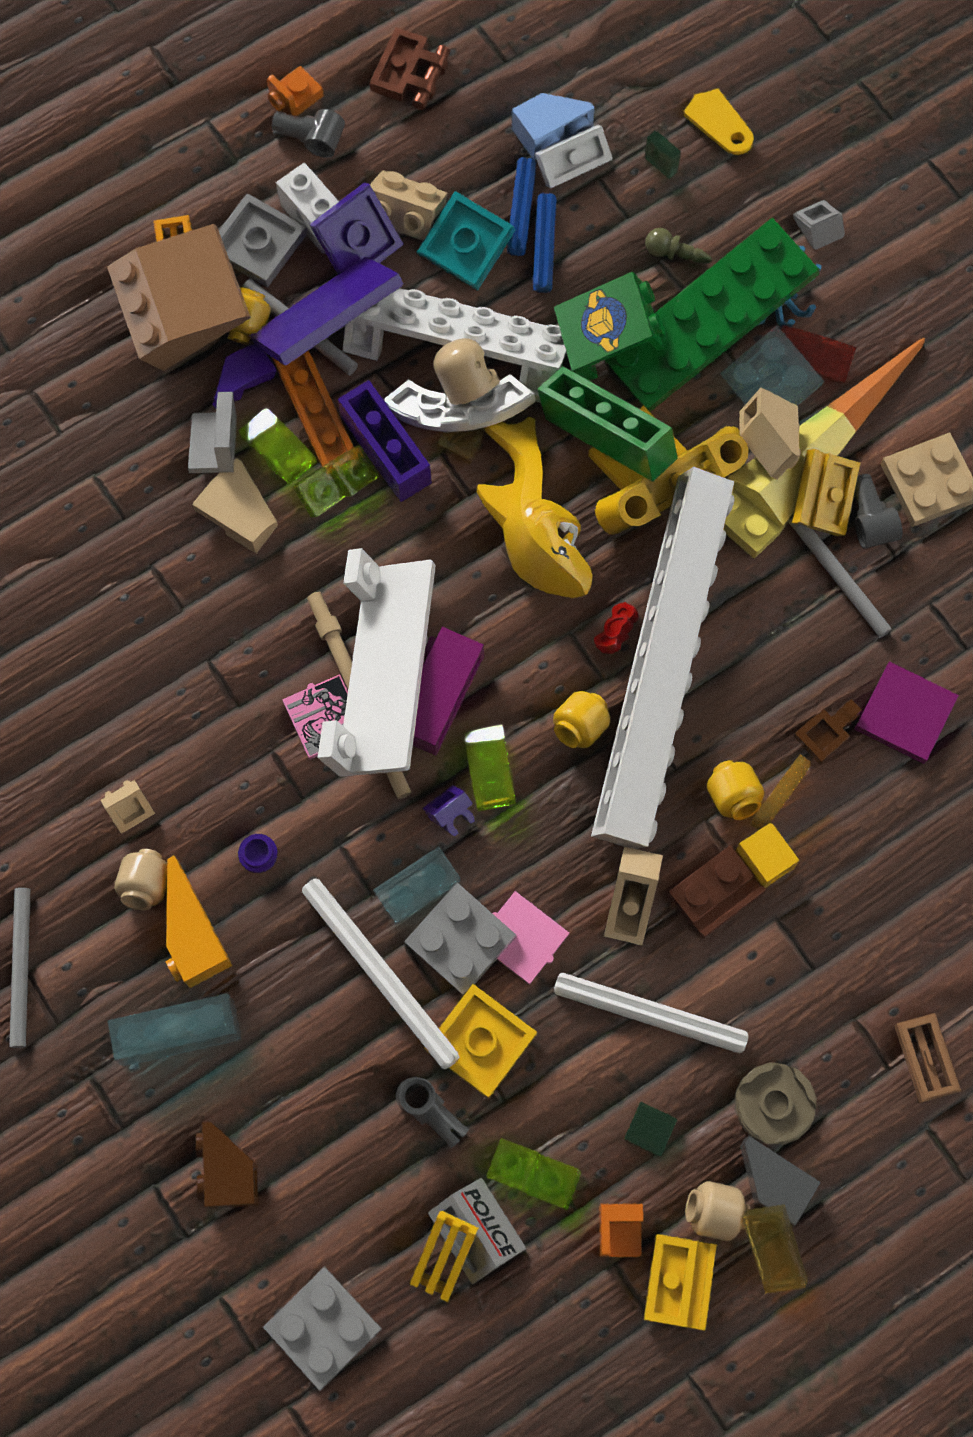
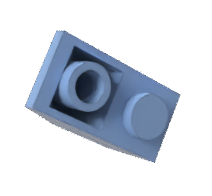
(550, 120)

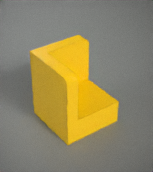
(767, 855)

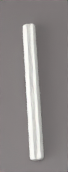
(381, 974)

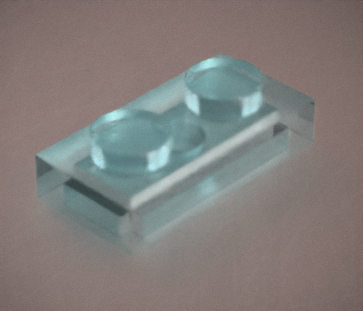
(417, 885)

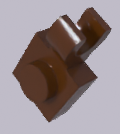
(825, 733)

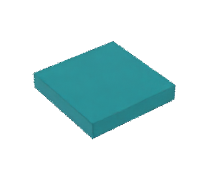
(466, 240)

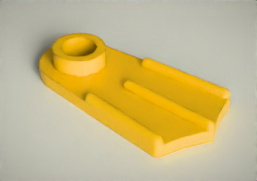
(719, 121)

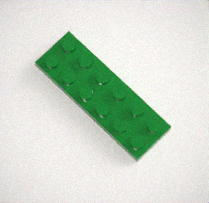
(716, 313)

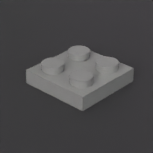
(260, 239)
(460, 938)
(322, 1328)

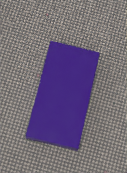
(326, 310)

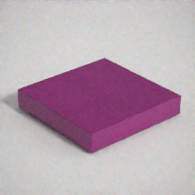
(906, 712)

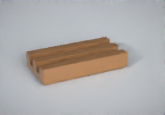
(912, 1062)

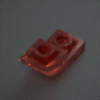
(825, 355)

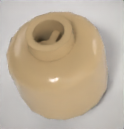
(142, 879)
(716, 1210)

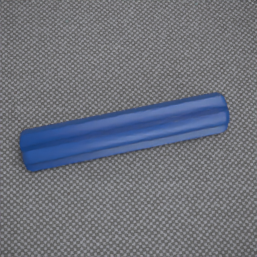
(521, 205)
(544, 243)

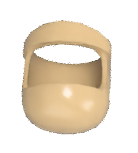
(463, 371)

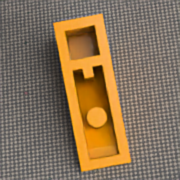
(190, 935)

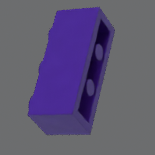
(385, 441)

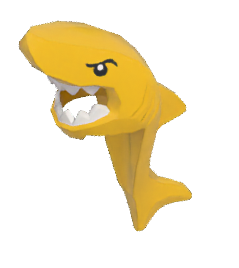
(533, 522)

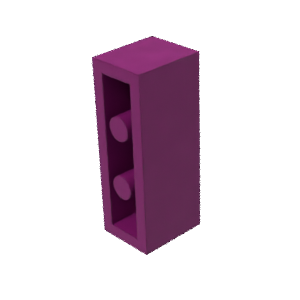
(445, 679)

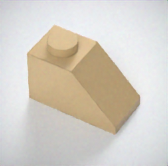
(633, 895)

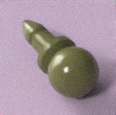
(661, 243)

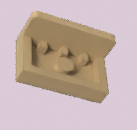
(408, 203)

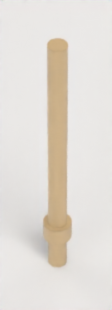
(330, 630)

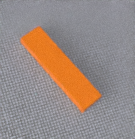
(314, 408)

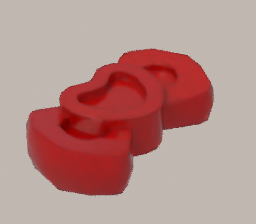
(617, 628)

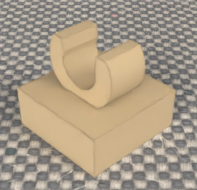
(127, 806)

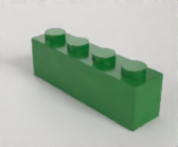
(608, 423)

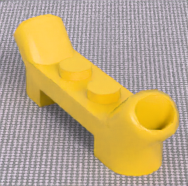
(646, 499)

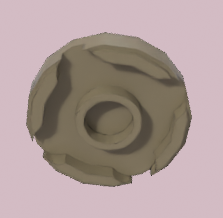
(775, 1104)

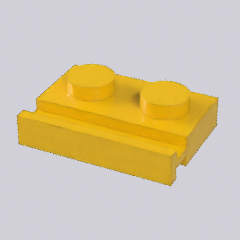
(826, 492)
(680, 1282)

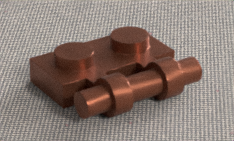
(400, 63)

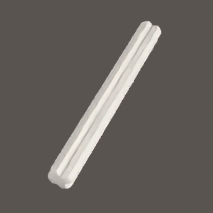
(651, 1013)

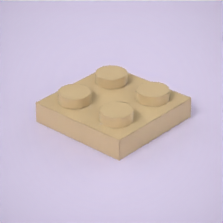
(930, 479)

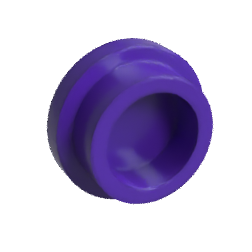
(257, 853)

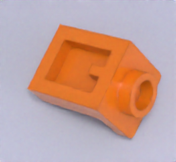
(293, 92)

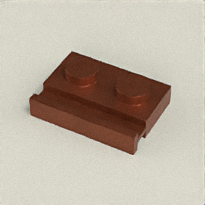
(716, 892)

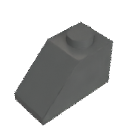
(776, 1180)

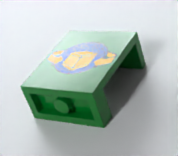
(608, 323)

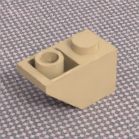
(771, 431)

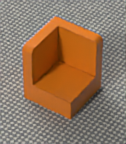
(620, 1230)

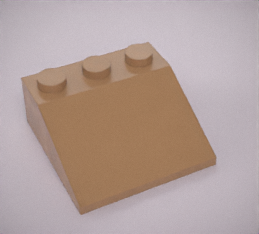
(178, 295)

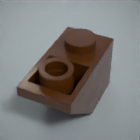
(228, 1172)

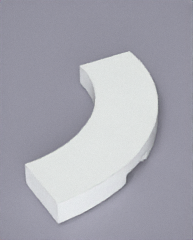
(435, 412)

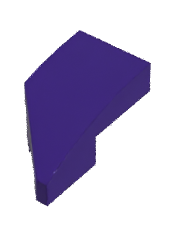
(244, 370)

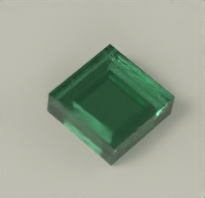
(662, 154)
(650, 1129)

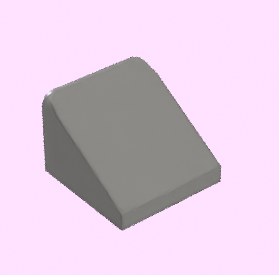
(820, 224)

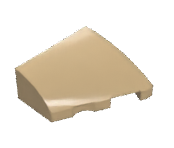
(237, 507)

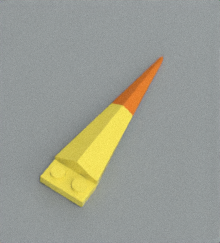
(766, 503)

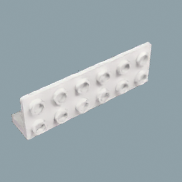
(440, 321)
(384, 668)

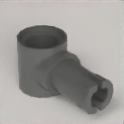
(317, 132)
(874, 521)
(432, 1111)

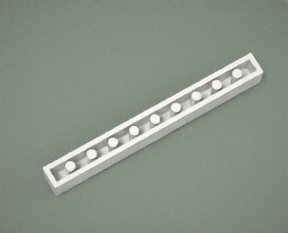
(664, 660)

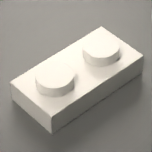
(573, 156)

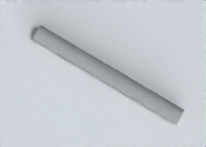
(325, 347)
(843, 579)
(20, 958)

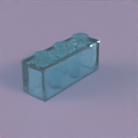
(174, 1030)

